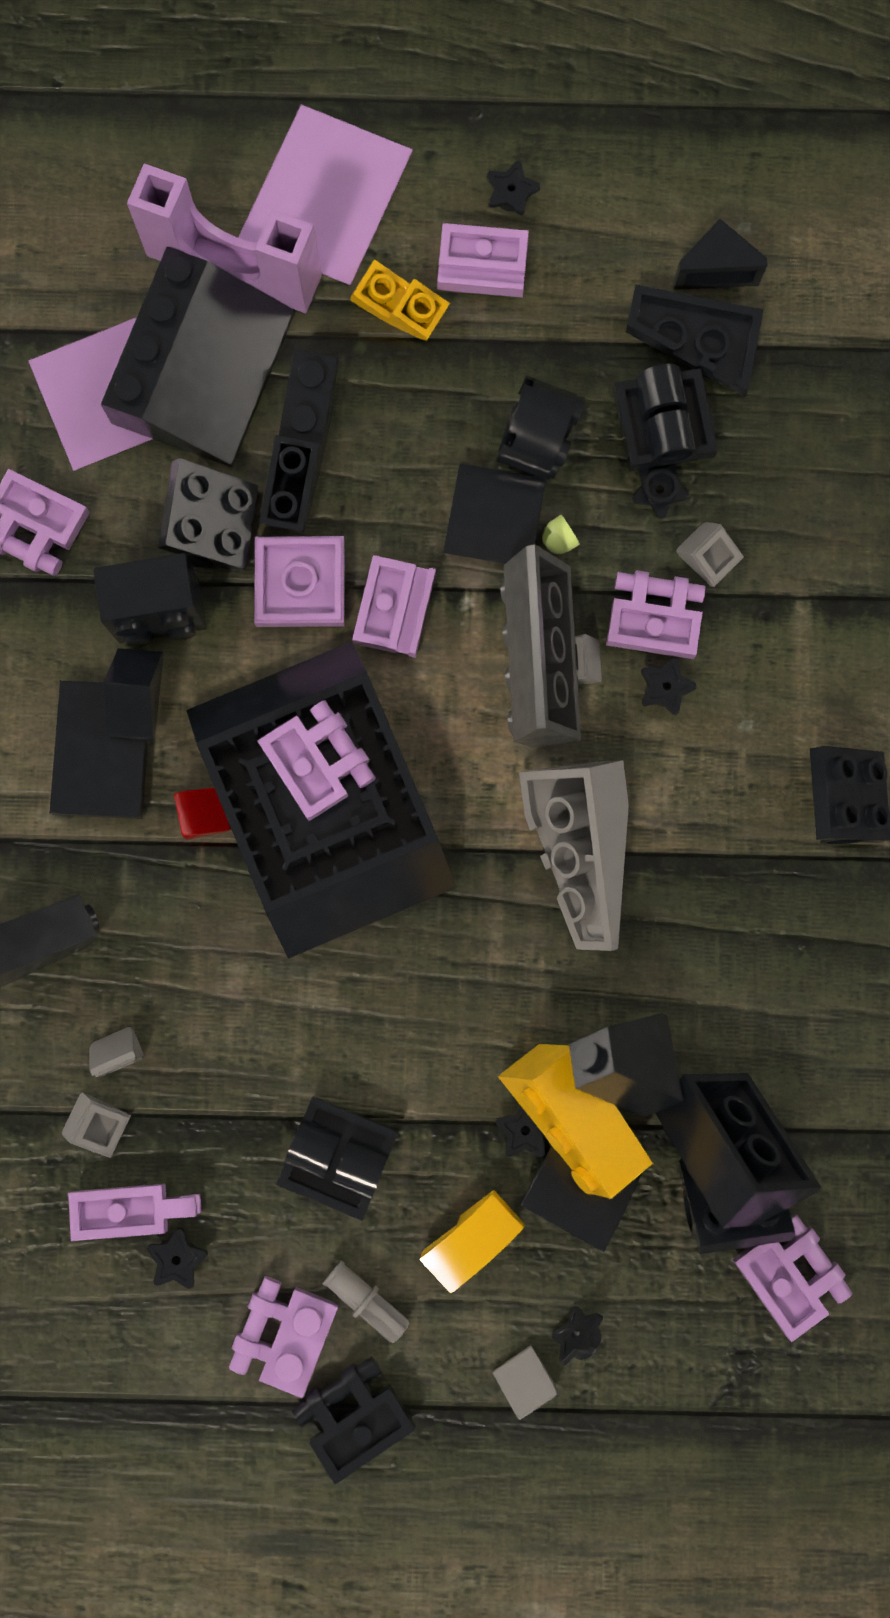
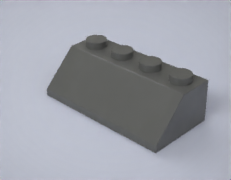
(540, 649)

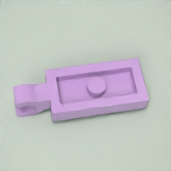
(126, 1211)

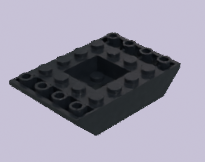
(355, 858)

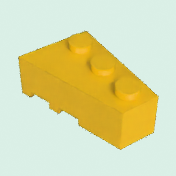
(577, 1125)

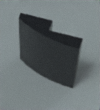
(493, 513)
(562, 1202)

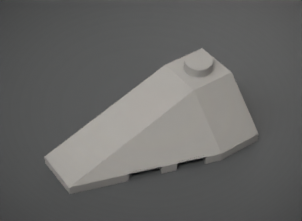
(583, 831)

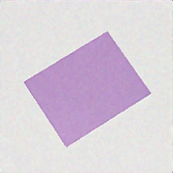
(334, 180)
(73, 389)

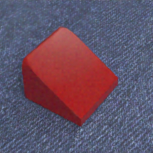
(200, 813)

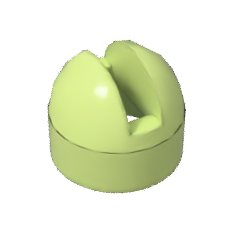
(559, 536)

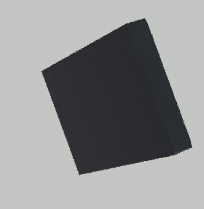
(90, 769)

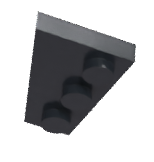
(698, 333)

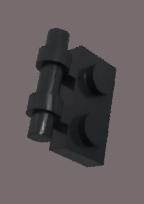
(362, 1432)

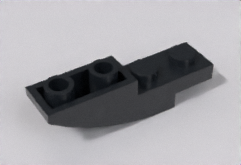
(300, 441)

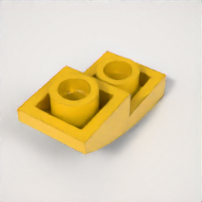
(399, 303)
(472, 1242)

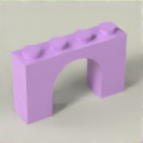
(279, 264)

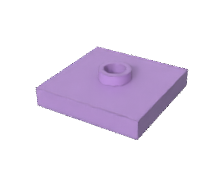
(299, 581)

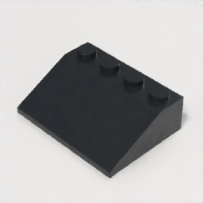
(197, 358)

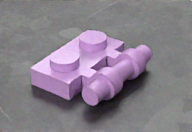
(42, 512)
(652, 626)
(305, 769)
(783, 1288)
(298, 1340)

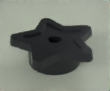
(515, 199)
(662, 478)
(666, 698)
(518, 1142)
(177, 1246)
(579, 1336)

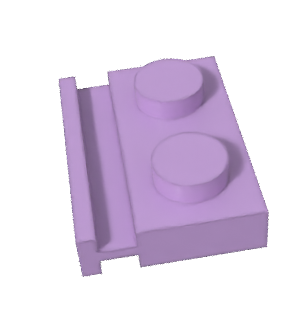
(482, 260)
(394, 606)

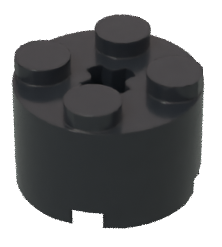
(538, 428)

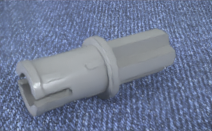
(366, 1302)

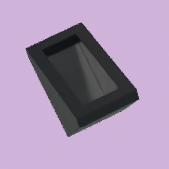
(720, 261)
(133, 694)

